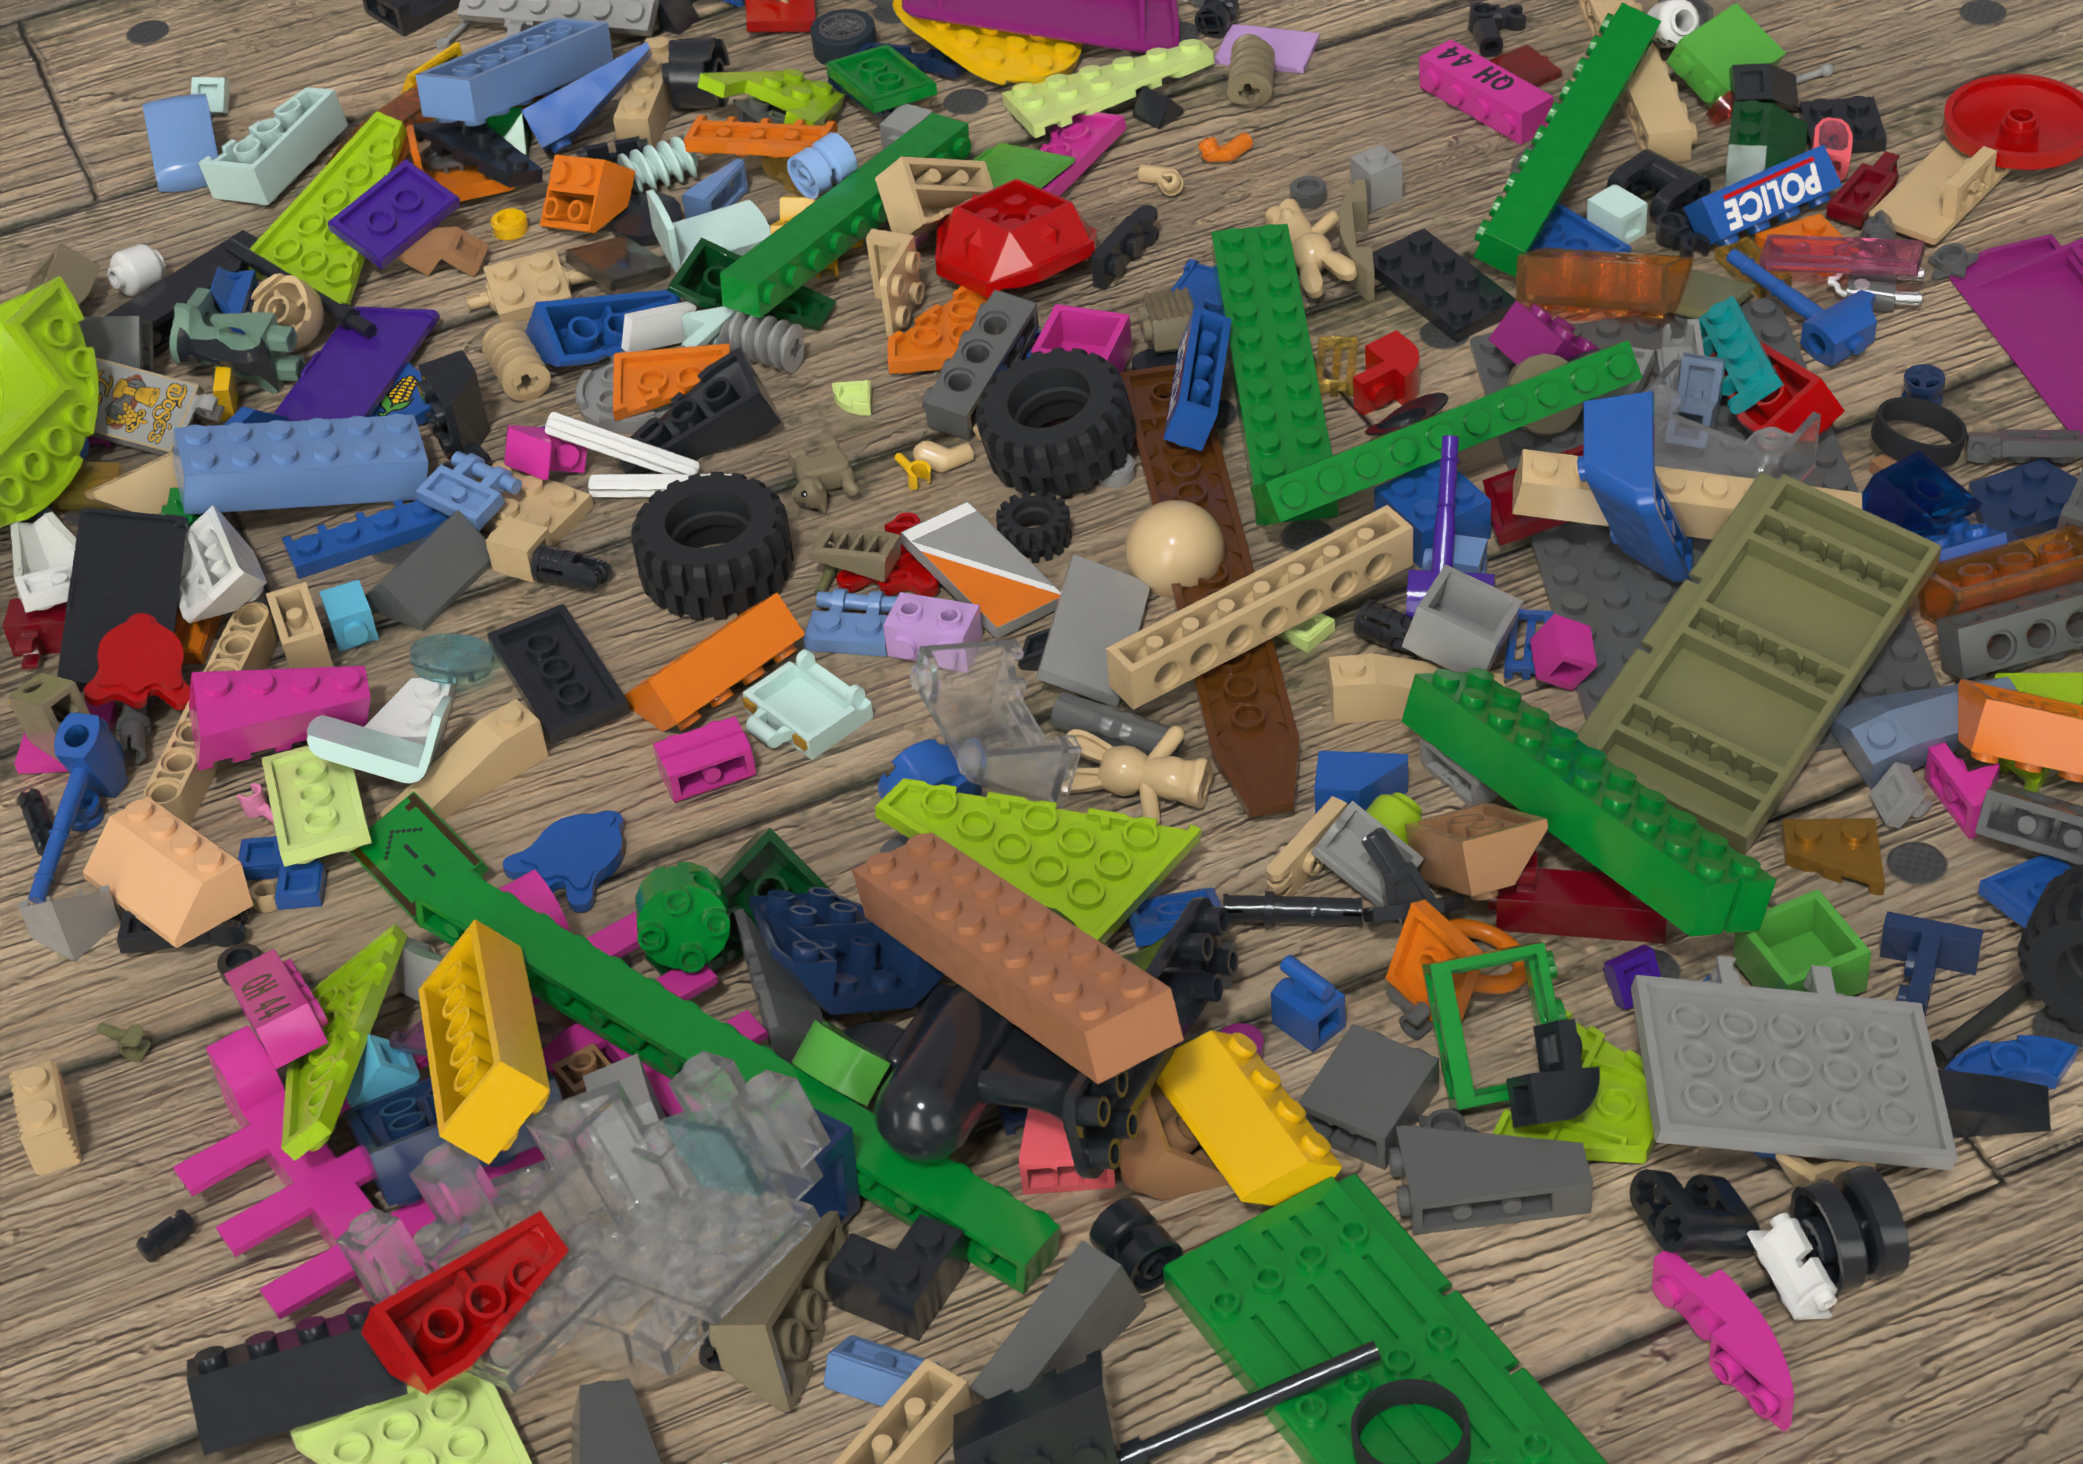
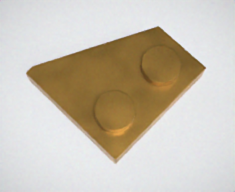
(1835, 849)

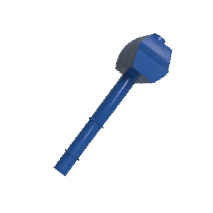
(1827, 333)
(94, 764)

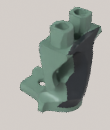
(258, 356)

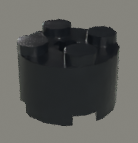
(685, 63)

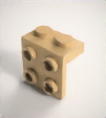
(895, 276)

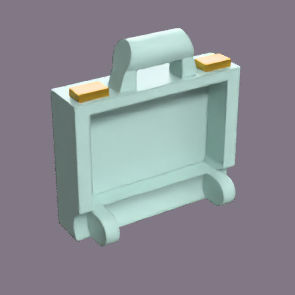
(805, 707)

